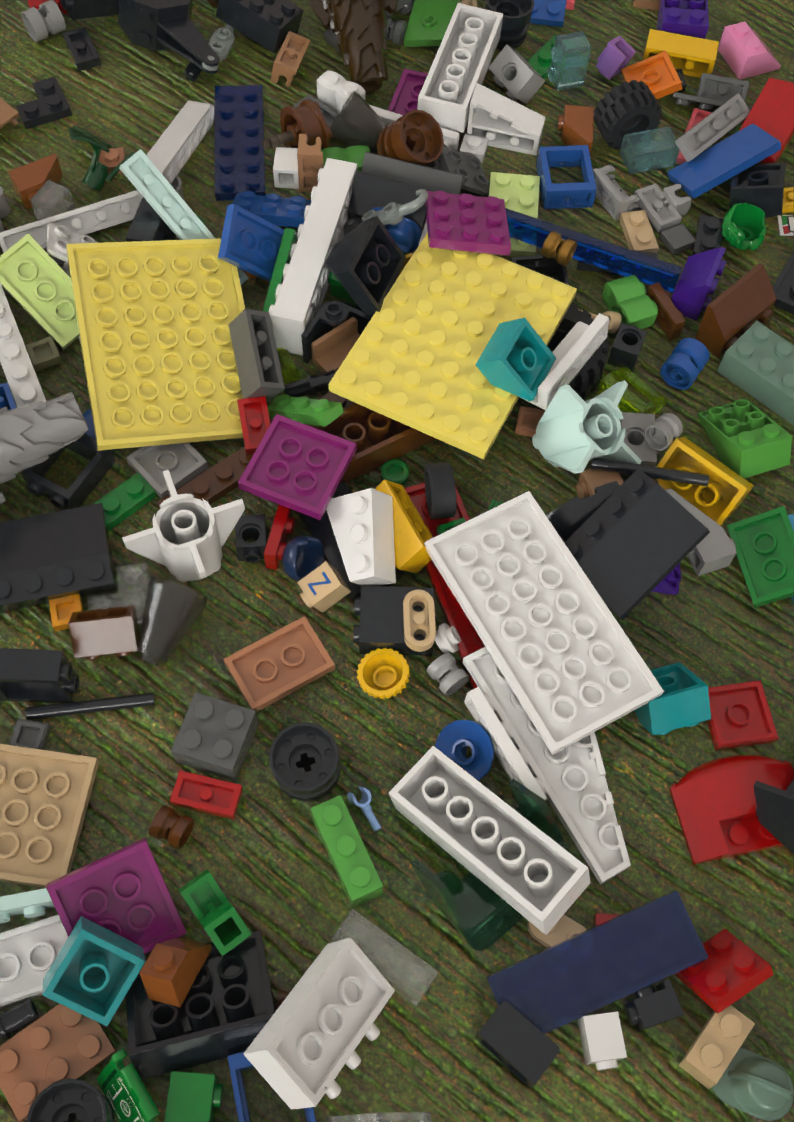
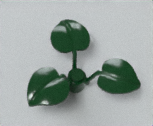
(96, 172)

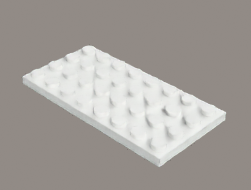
(542, 622)

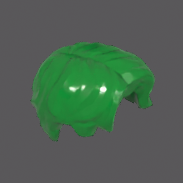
(744, 226)

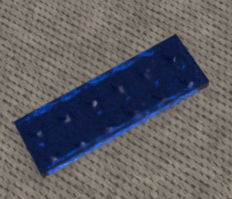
(238, 141)
(601, 964)

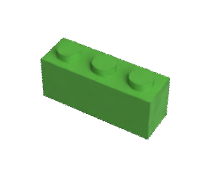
(346, 851)

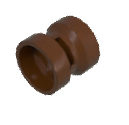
(171, 827)

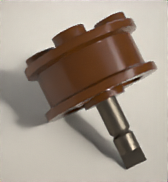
(300, 120)

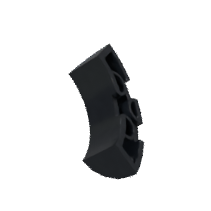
(575, 512)

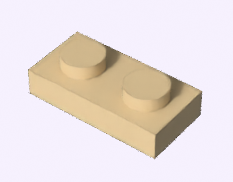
(638, 231)

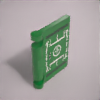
(126, 1091)

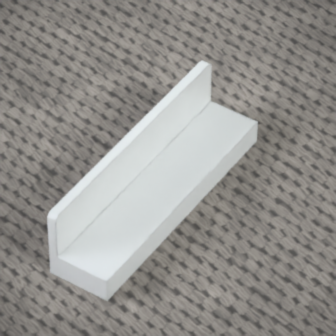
(571, 357)

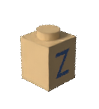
(323, 587)

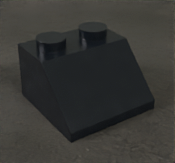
(760, 186)

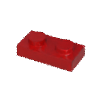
(254, 421)
(282, 526)
(206, 795)

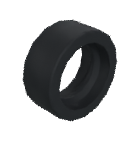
(440, 490)

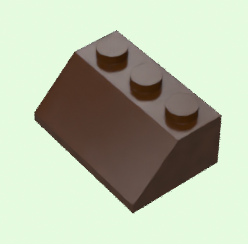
(737, 310)

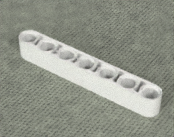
(181, 138)

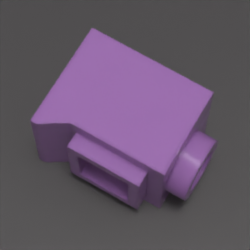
(614, 57)

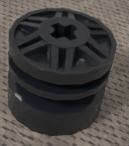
(515, 20)
(299, 744)
(70, 1100)

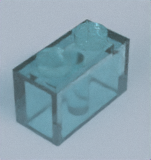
(569, 60)
(649, 150)

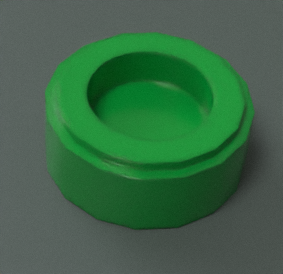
(395, 471)

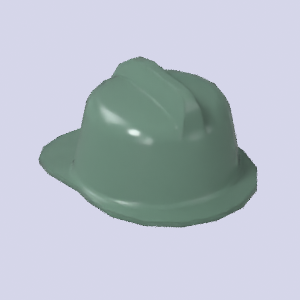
(756, 1086)

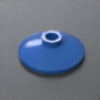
(457, 737)

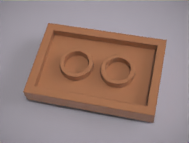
(279, 664)
(48, 1051)

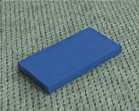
(724, 160)

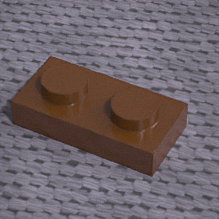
(668, 316)

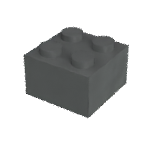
(215, 736)

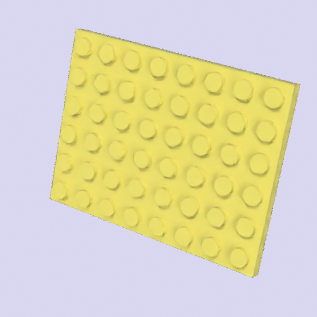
(430, 332)
(158, 340)

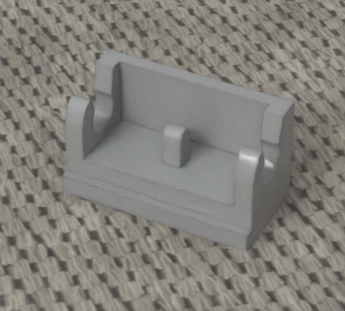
(611, 194)

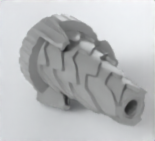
(35, 432)

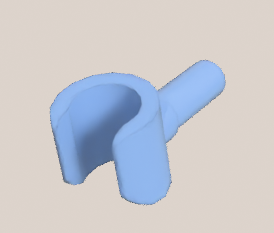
(365, 806)

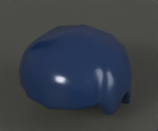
(302, 556)

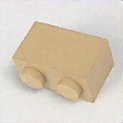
(716, 1046)

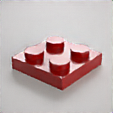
(727, 973)

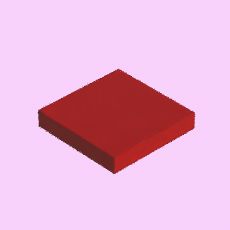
(740, 716)

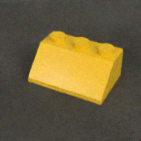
(724, 489)

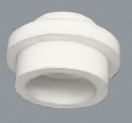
(447, 638)

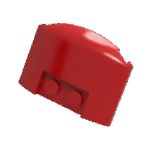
(719, 805)

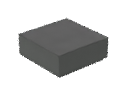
(677, 239)
(30, 734)

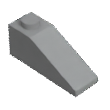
(715, 549)

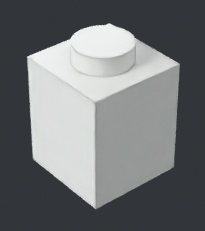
(286, 168)
(602, 1040)

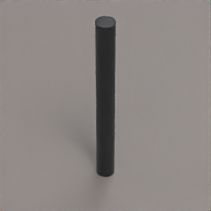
(651, 471)
(89, 706)

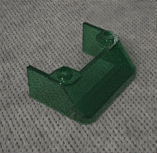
(469, 903)

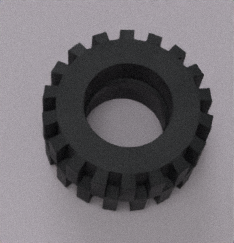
(626, 111)

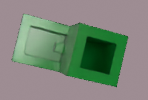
(214, 912)

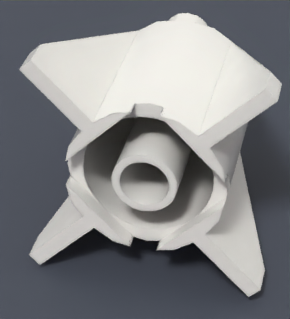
(187, 534)

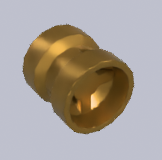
(559, 248)

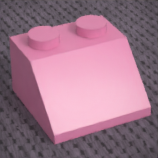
(746, 51)

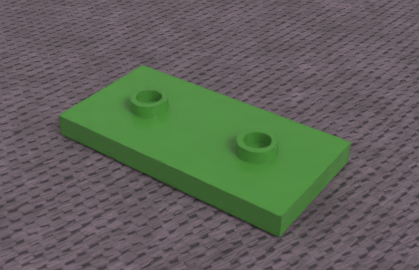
(429, 22)

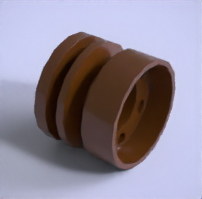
(412, 138)

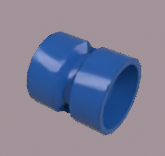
(685, 363)

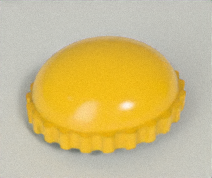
(383, 673)

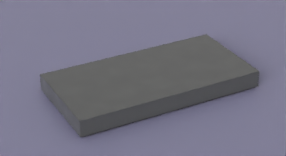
(412, 173)

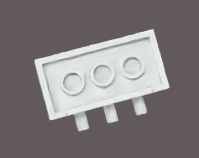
(321, 1025)

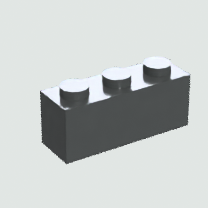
(256, 355)

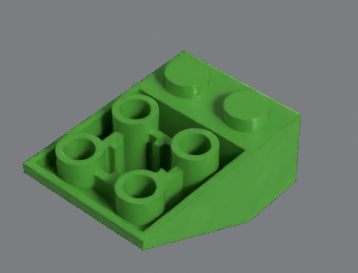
(746, 438)

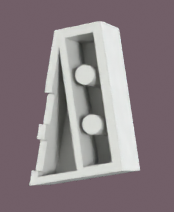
(504, 122)
(365, 536)

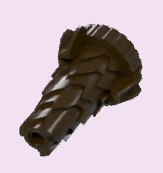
(359, 36)

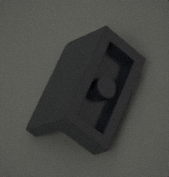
(517, 1044)

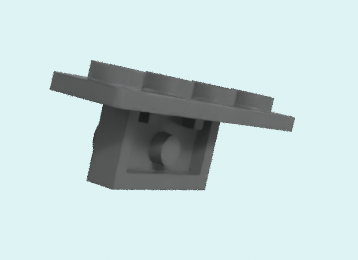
(713, 92)

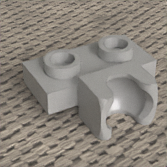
(663, 208)

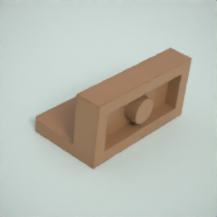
(334, 346)

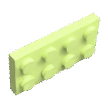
(520, 195)
(40, 289)

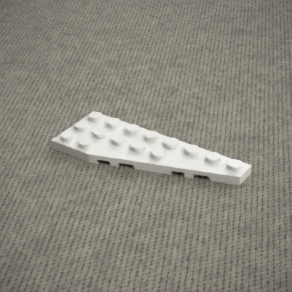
(571, 776)

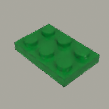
(766, 555)

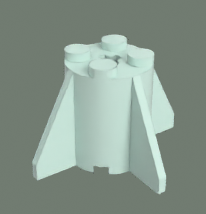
(582, 430)

